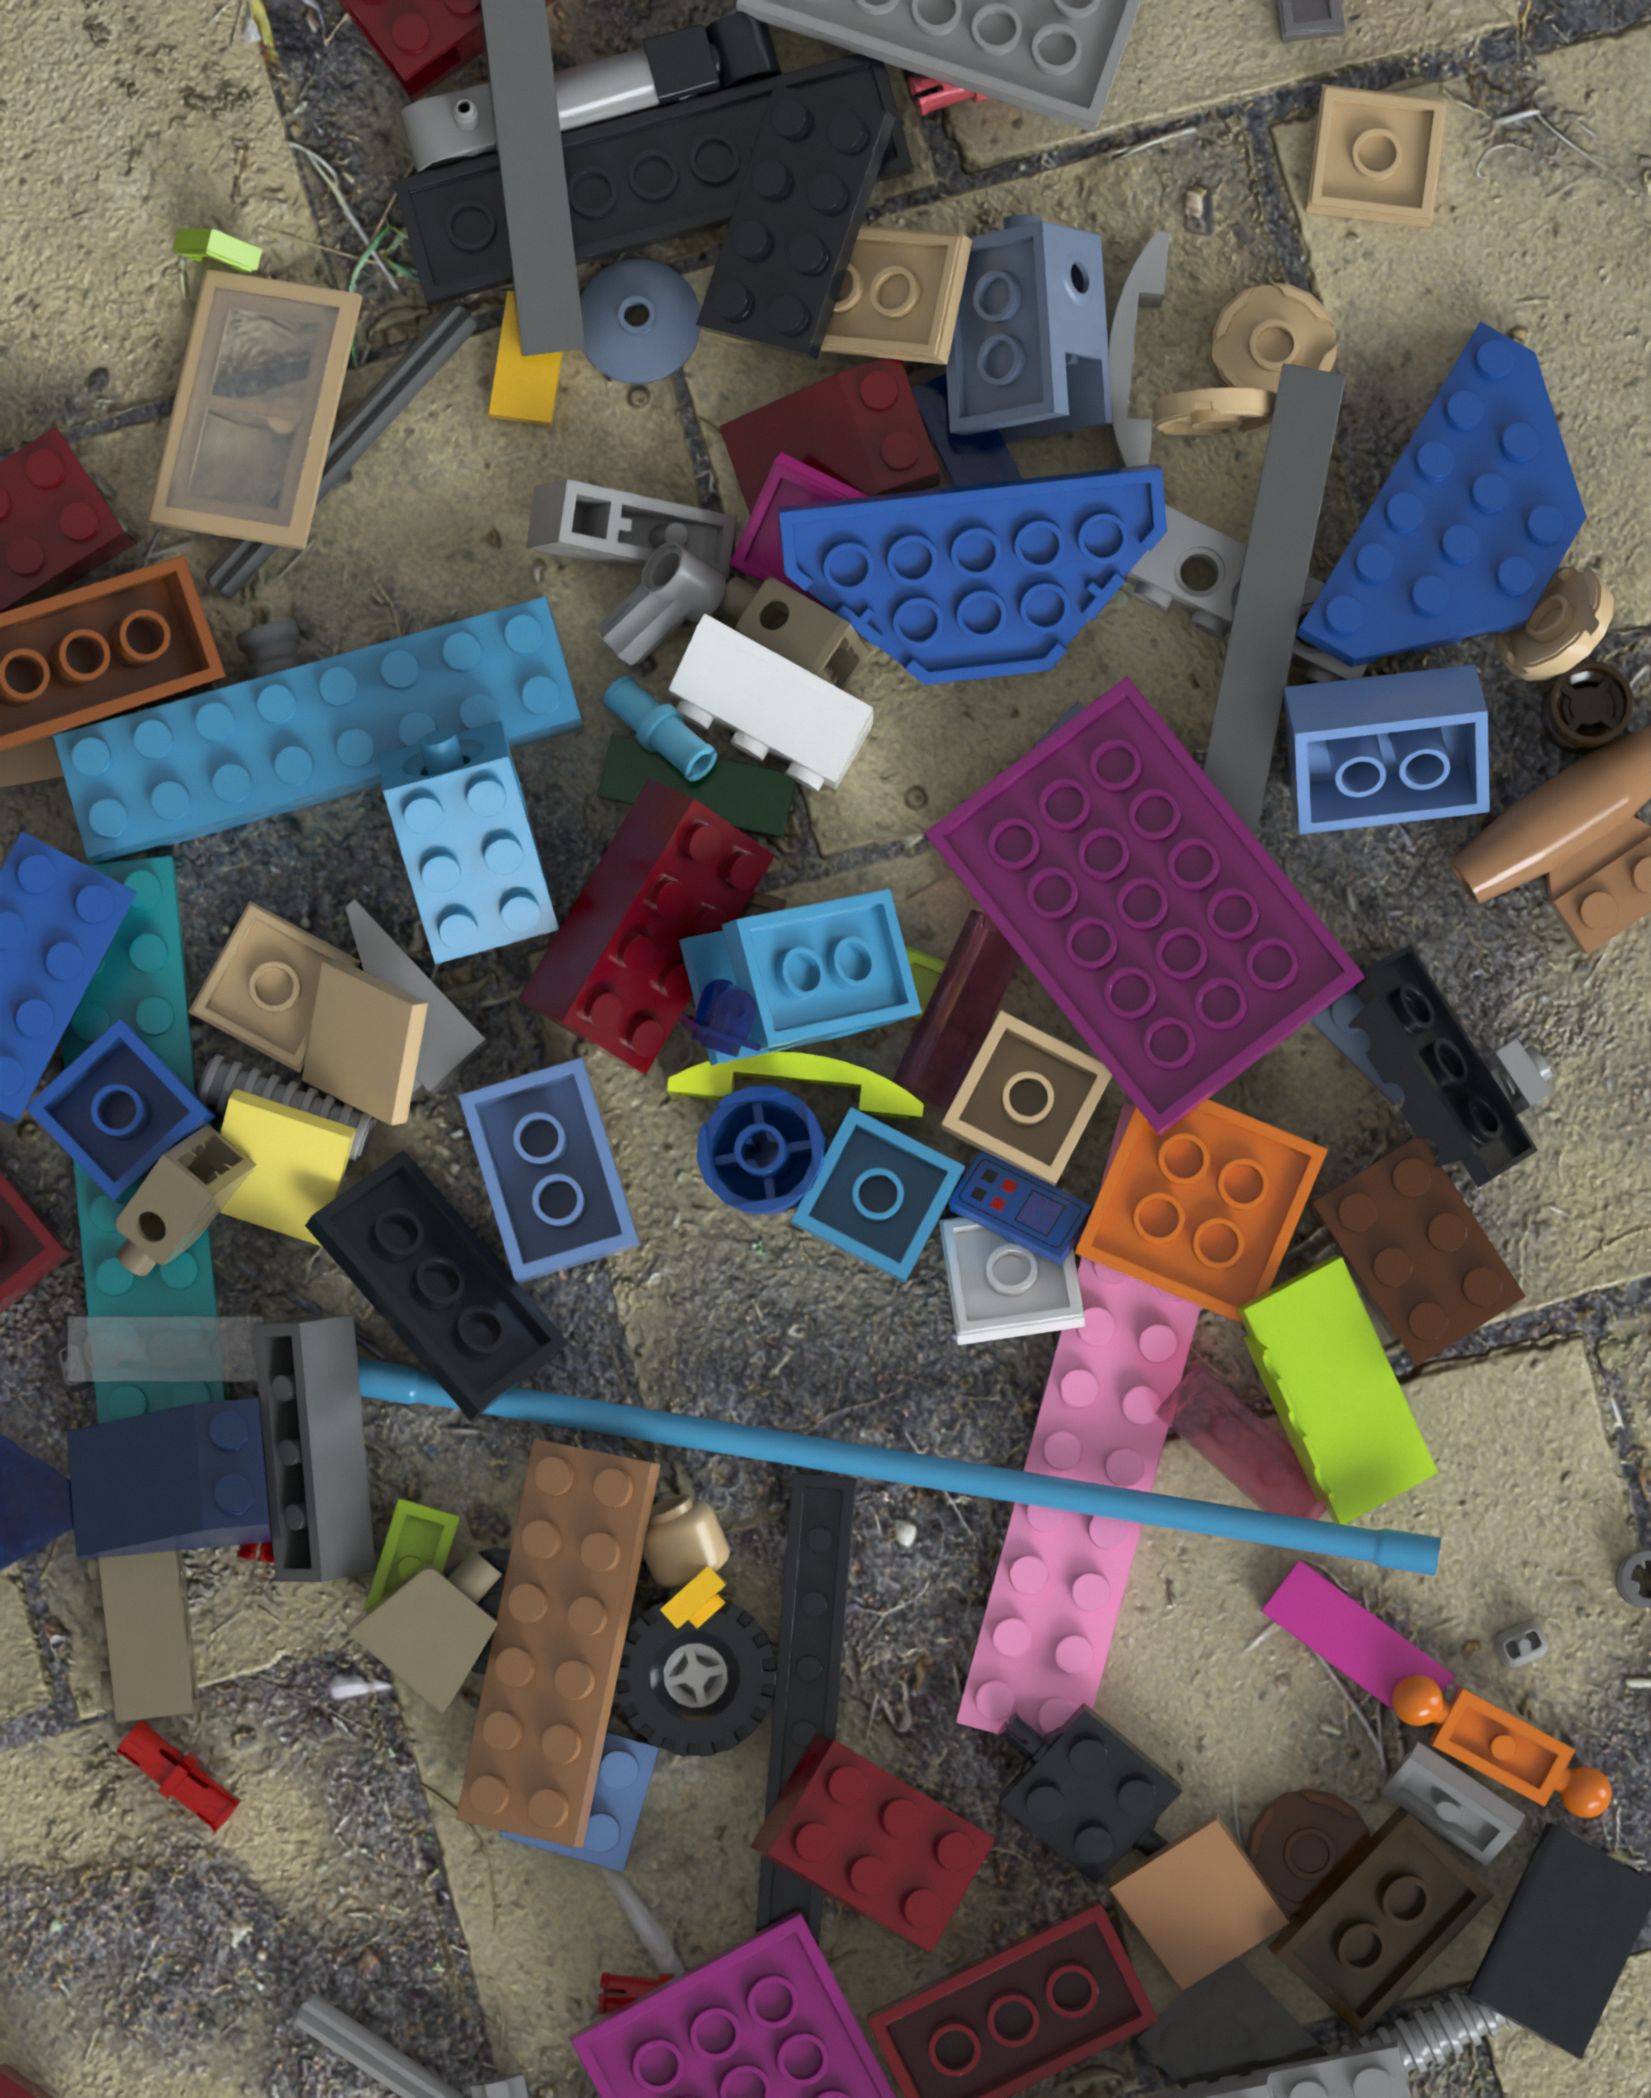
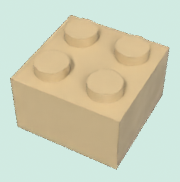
(1027, 1098)

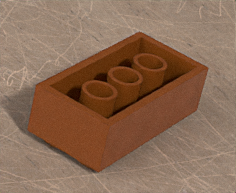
(102, 652)

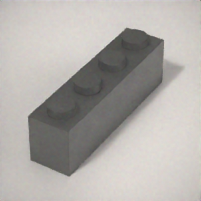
(314, 1448)

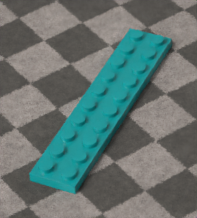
(146, 987)

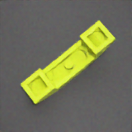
(877, 1094)

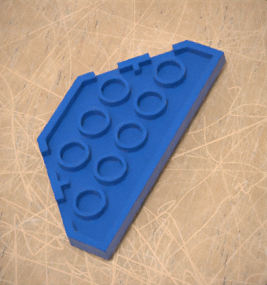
(1462, 521)
(976, 572)

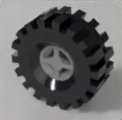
(673, 1706)

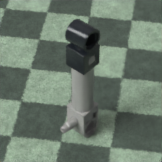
(660, 74)

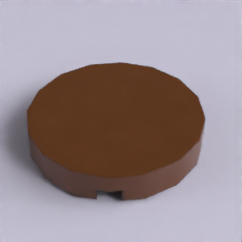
(1304, 1843)

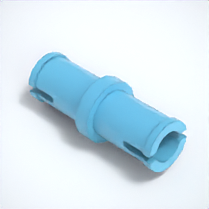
(660, 728)

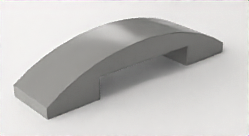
(1142, 288)

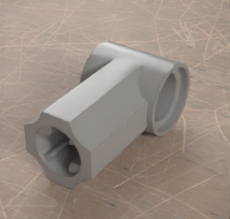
(672, 589)

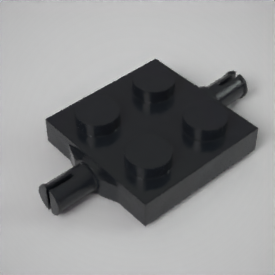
(1087, 1791)

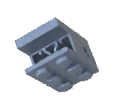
(1031, 334)

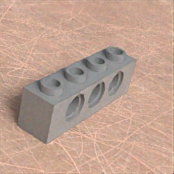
(1188, 541)

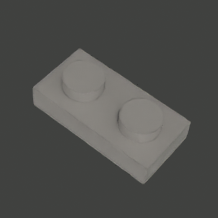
(1520, 1075)
(1452, 1803)

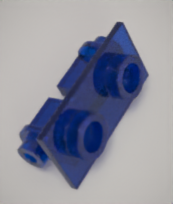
(723, 1018)

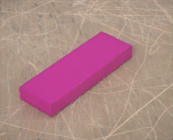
(1348, 1634)

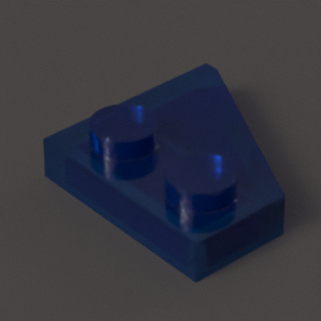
(32, 1504)

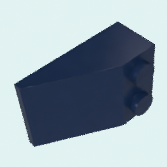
(170, 1481)

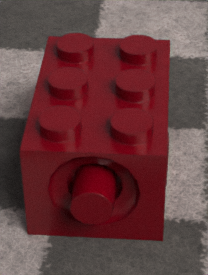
(420, 38)

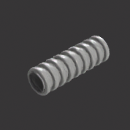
(221, 1079)
(1438, 2031)

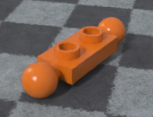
(1501, 1746)

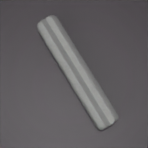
(369, 2051)

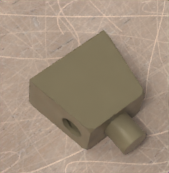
(810, 635)
(180, 1199)
(431, 1627)

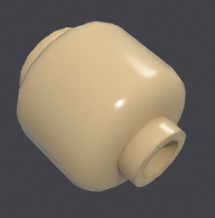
(683, 1541)

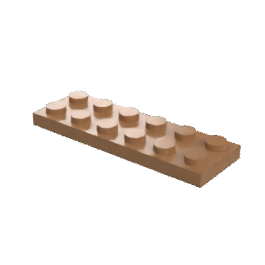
(558, 1643)

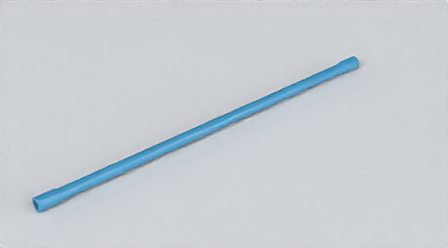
(1382, 1547)

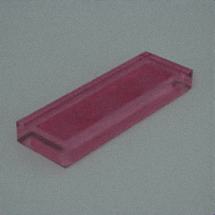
(958, 1012)
(1239, 1445)

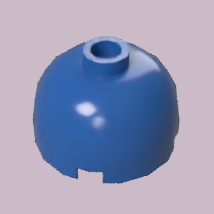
(761, 1150)

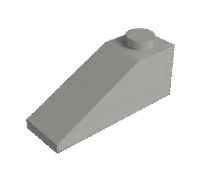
(623, 527)
(447, 1037)

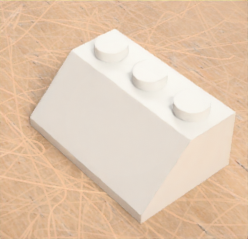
(770, 705)

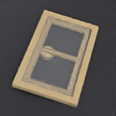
(254, 409)

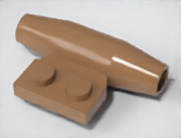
(1581, 837)

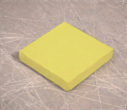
(297, 1162)

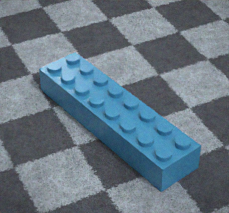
(310, 730)

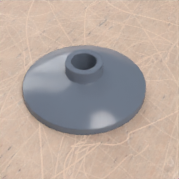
(645, 351)

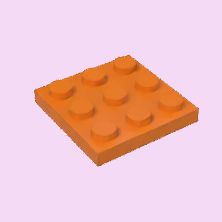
(1202, 1206)

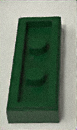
(740, 793)

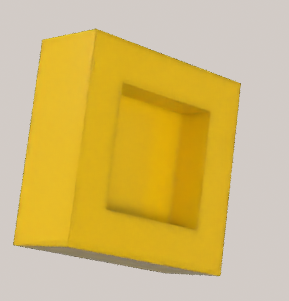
(696, 1600)

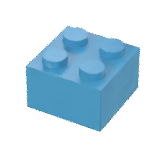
(878, 1195)

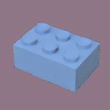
(1387, 749)
(549, 1170)

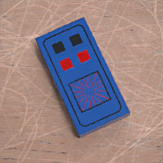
(1020, 1207)

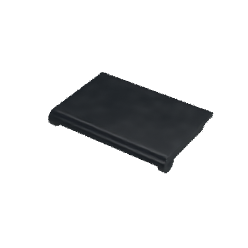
(1563, 1941)

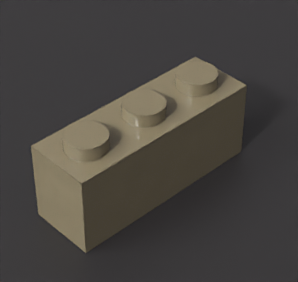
(146, 1635)

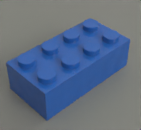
(52, 939)

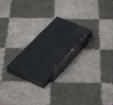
(1438, 1069)

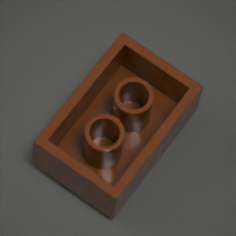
(1416, 1251)

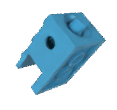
(467, 841)
(810, 970)

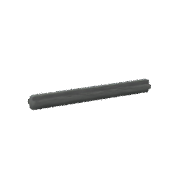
(359, 432)

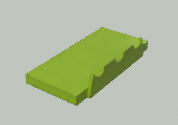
(1335, 1391)

